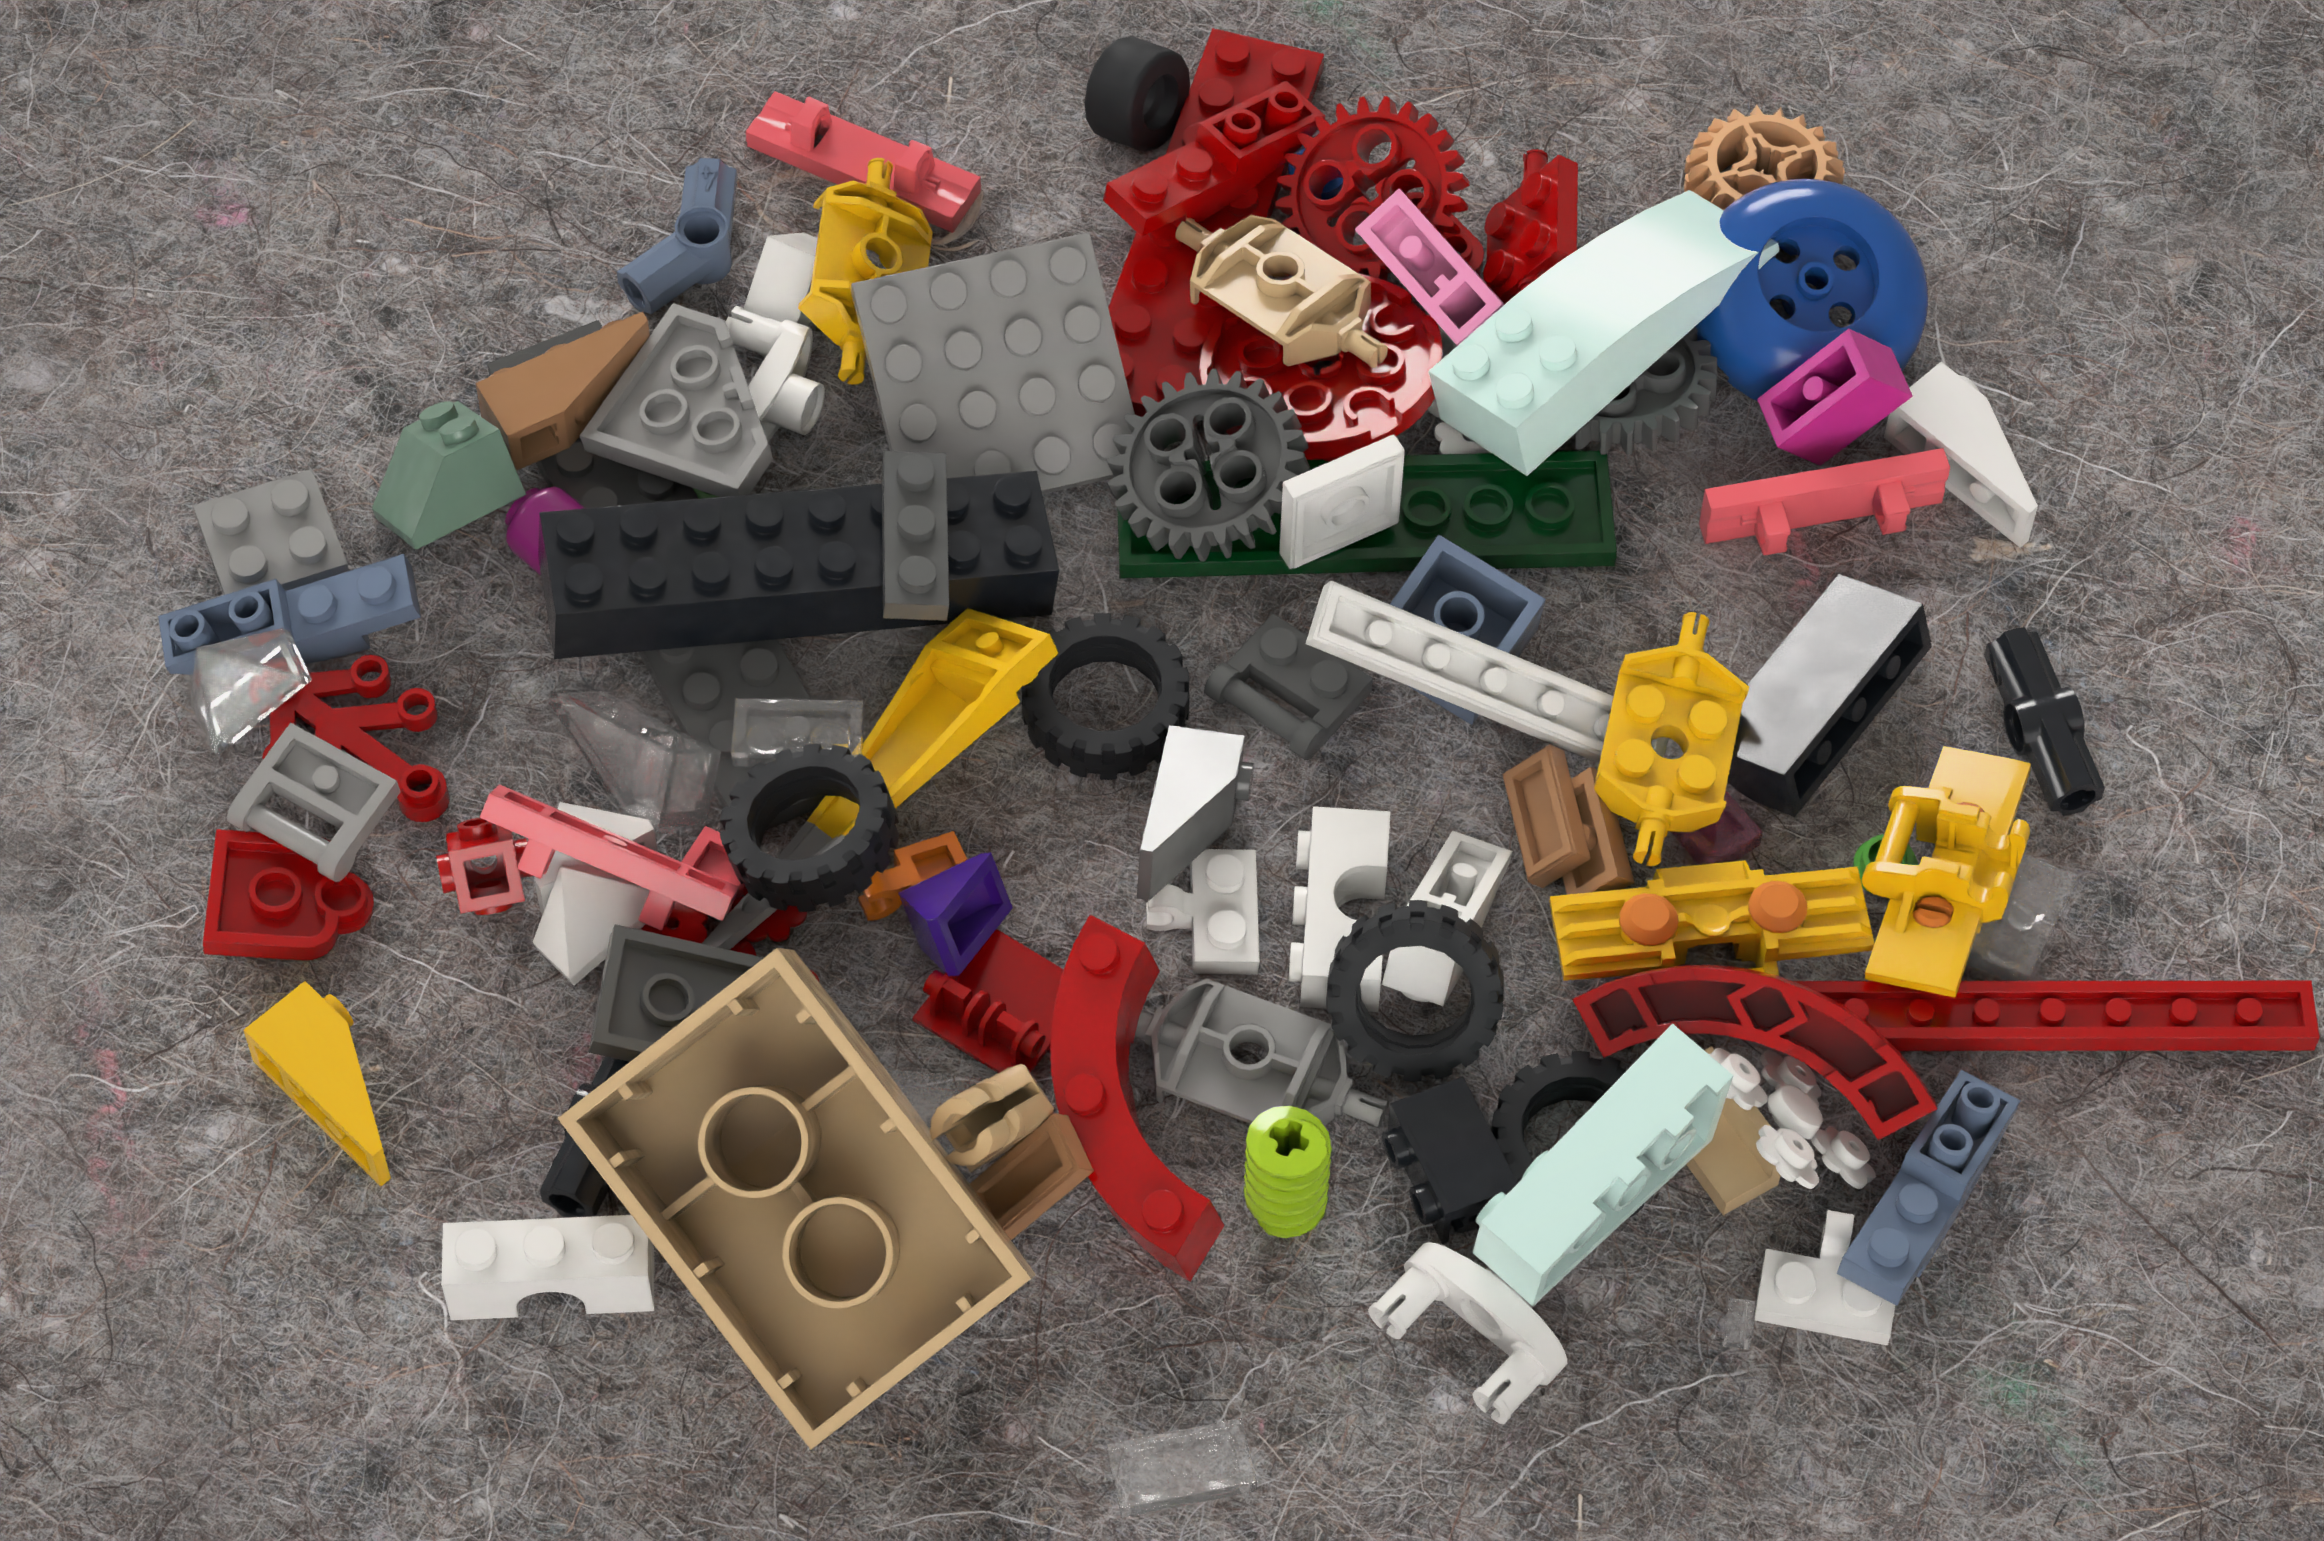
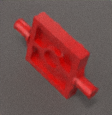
(1532, 225)

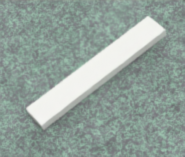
(1462, 671)

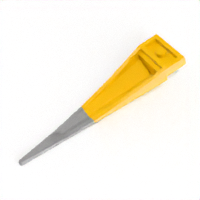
(944, 704)

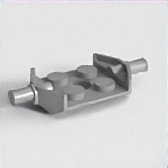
(1302, 1064)

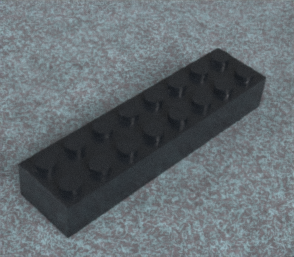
(778, 565)

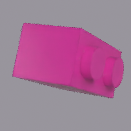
(1834, 397)

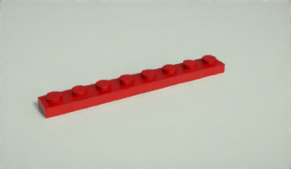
(2088, 1015)

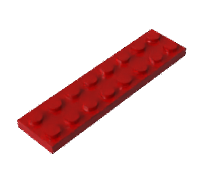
(1152, 306)

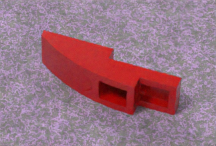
(1219, 166)

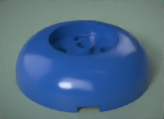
(1816, 223)

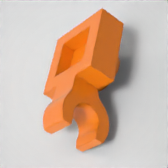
(911, 866)

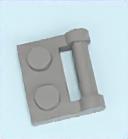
(324, 784)

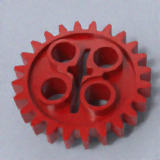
(1344, 153)

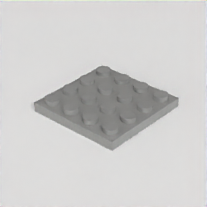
(1000, 363)

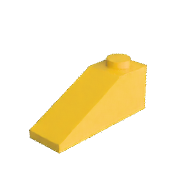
(313, 1059)

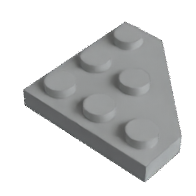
(684, 410)

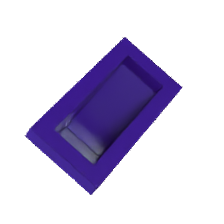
(957, 911)

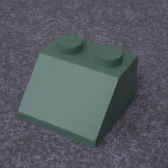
(445, 475)

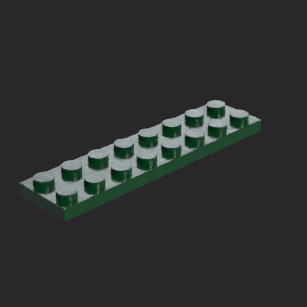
(1474, 500)

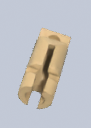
(991, 1117)

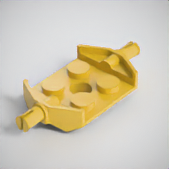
(853, 221)
(1680, 697)

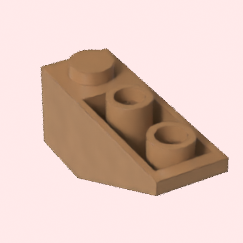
(555, 395)

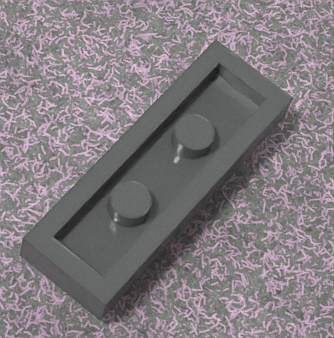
(915, 535)

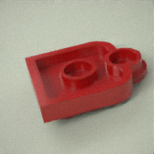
(277, 902)

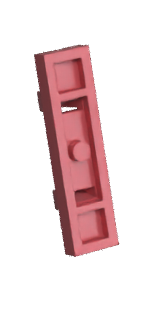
(788, 133)
(1823, 496)
(556, 830)

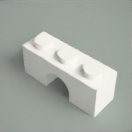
(1345, 863)
(501, 1262)

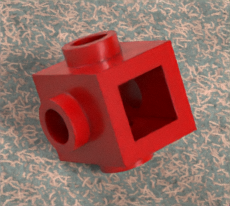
(477, 888)

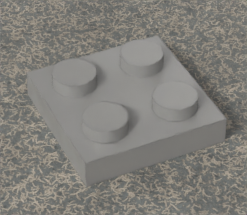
(271, 534)

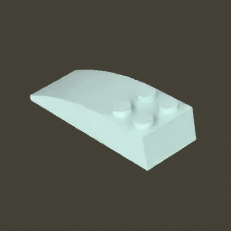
(1588, 330)

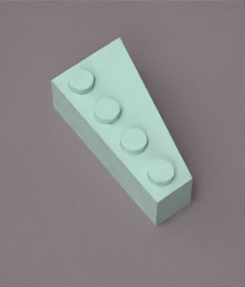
(1604, 1166)

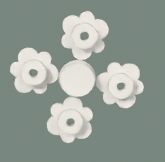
(1799, 1118)

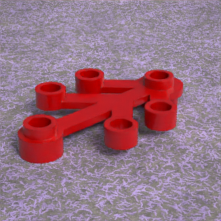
(348, 727)

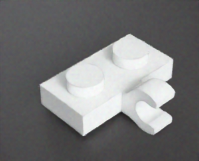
(1218, 910)
(1813, 1297)

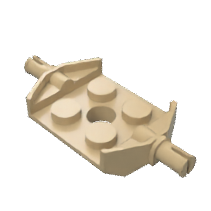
(1308, 314)

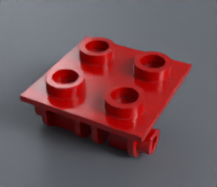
(996, 1006)

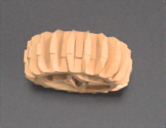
(1765, 153)

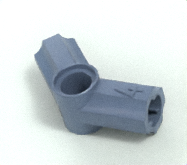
(699, 246)

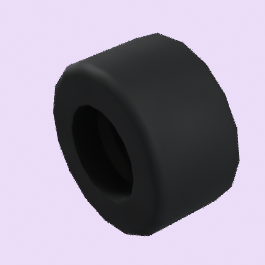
(1136, 93)

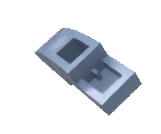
(322, 616)
(1929, 1188)

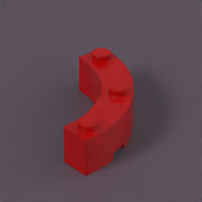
(1766, 1012)
(1090, 1052)

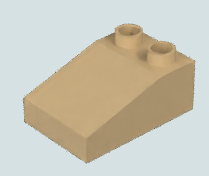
(797, 1195)

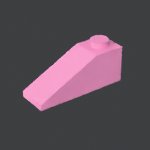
(1429, 267)

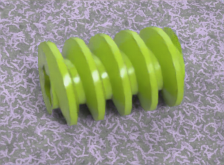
(1287, 1171)

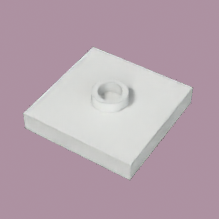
(1341, 502)

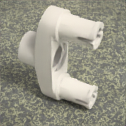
(779, 386)
(1490, 1308)

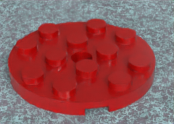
(1349, 400)

